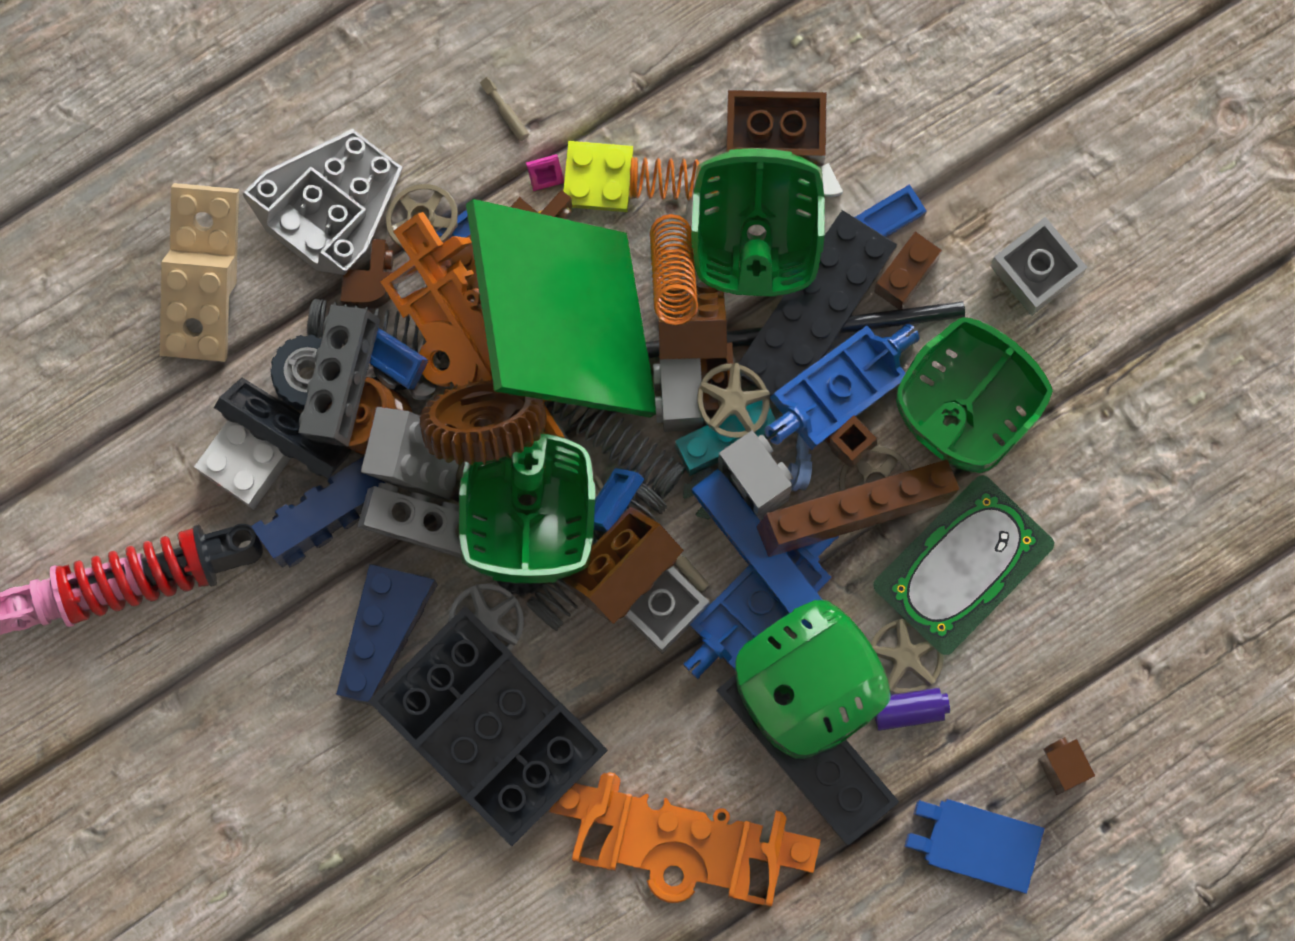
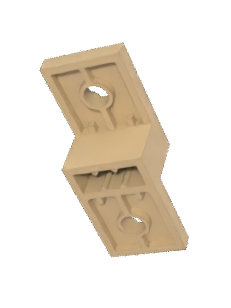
(199, 272)

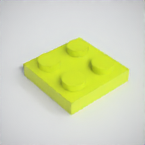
(598, 175)

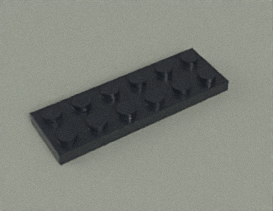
(813, 317)
(833, 781)

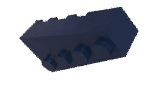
(317, 516)
(384, 620)

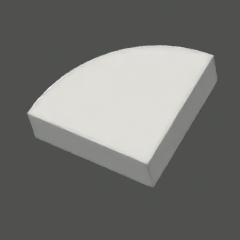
(831, 185)

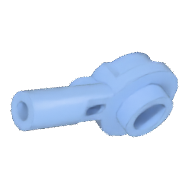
(802, 469)

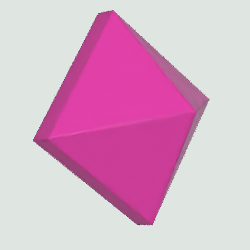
(545, 172)

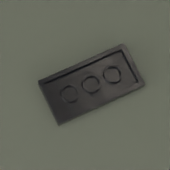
(279, 425)

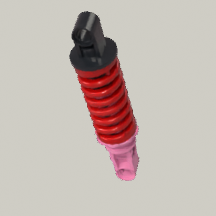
(129, 578)

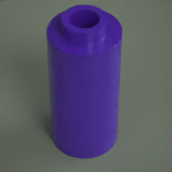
(913, 709)

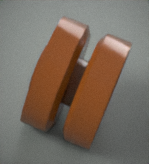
(373, 396)

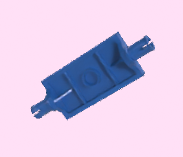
(840, 385)
(748, 610)

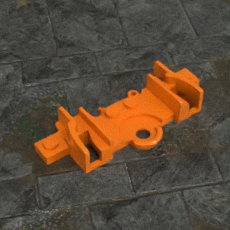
(445, 308)
(682, 838)

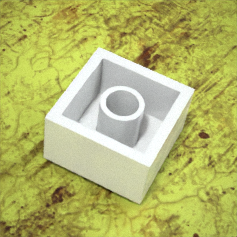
(242, 463)

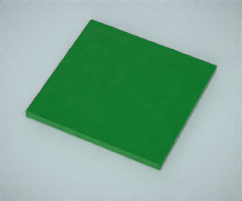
(560, 310)

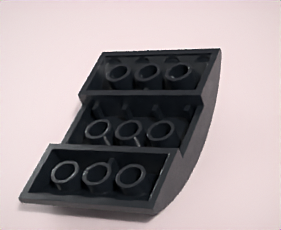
(488, 726)

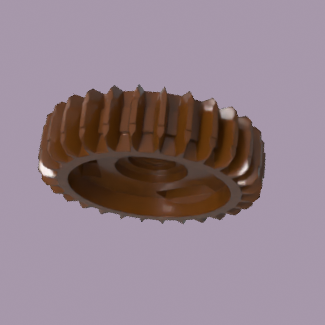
(480, 423)

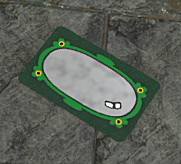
(963, 564)

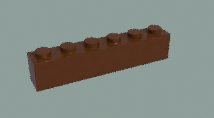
(857, 508)

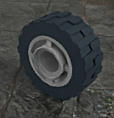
(286, 367)

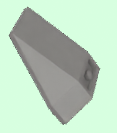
(326, 200)

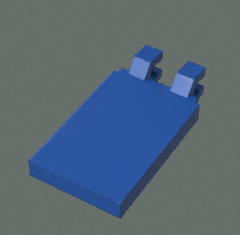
(978, 844)

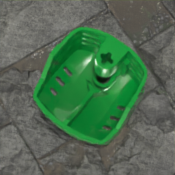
(762, 191)
(977, 389)
(529, 540)
(817, 673)

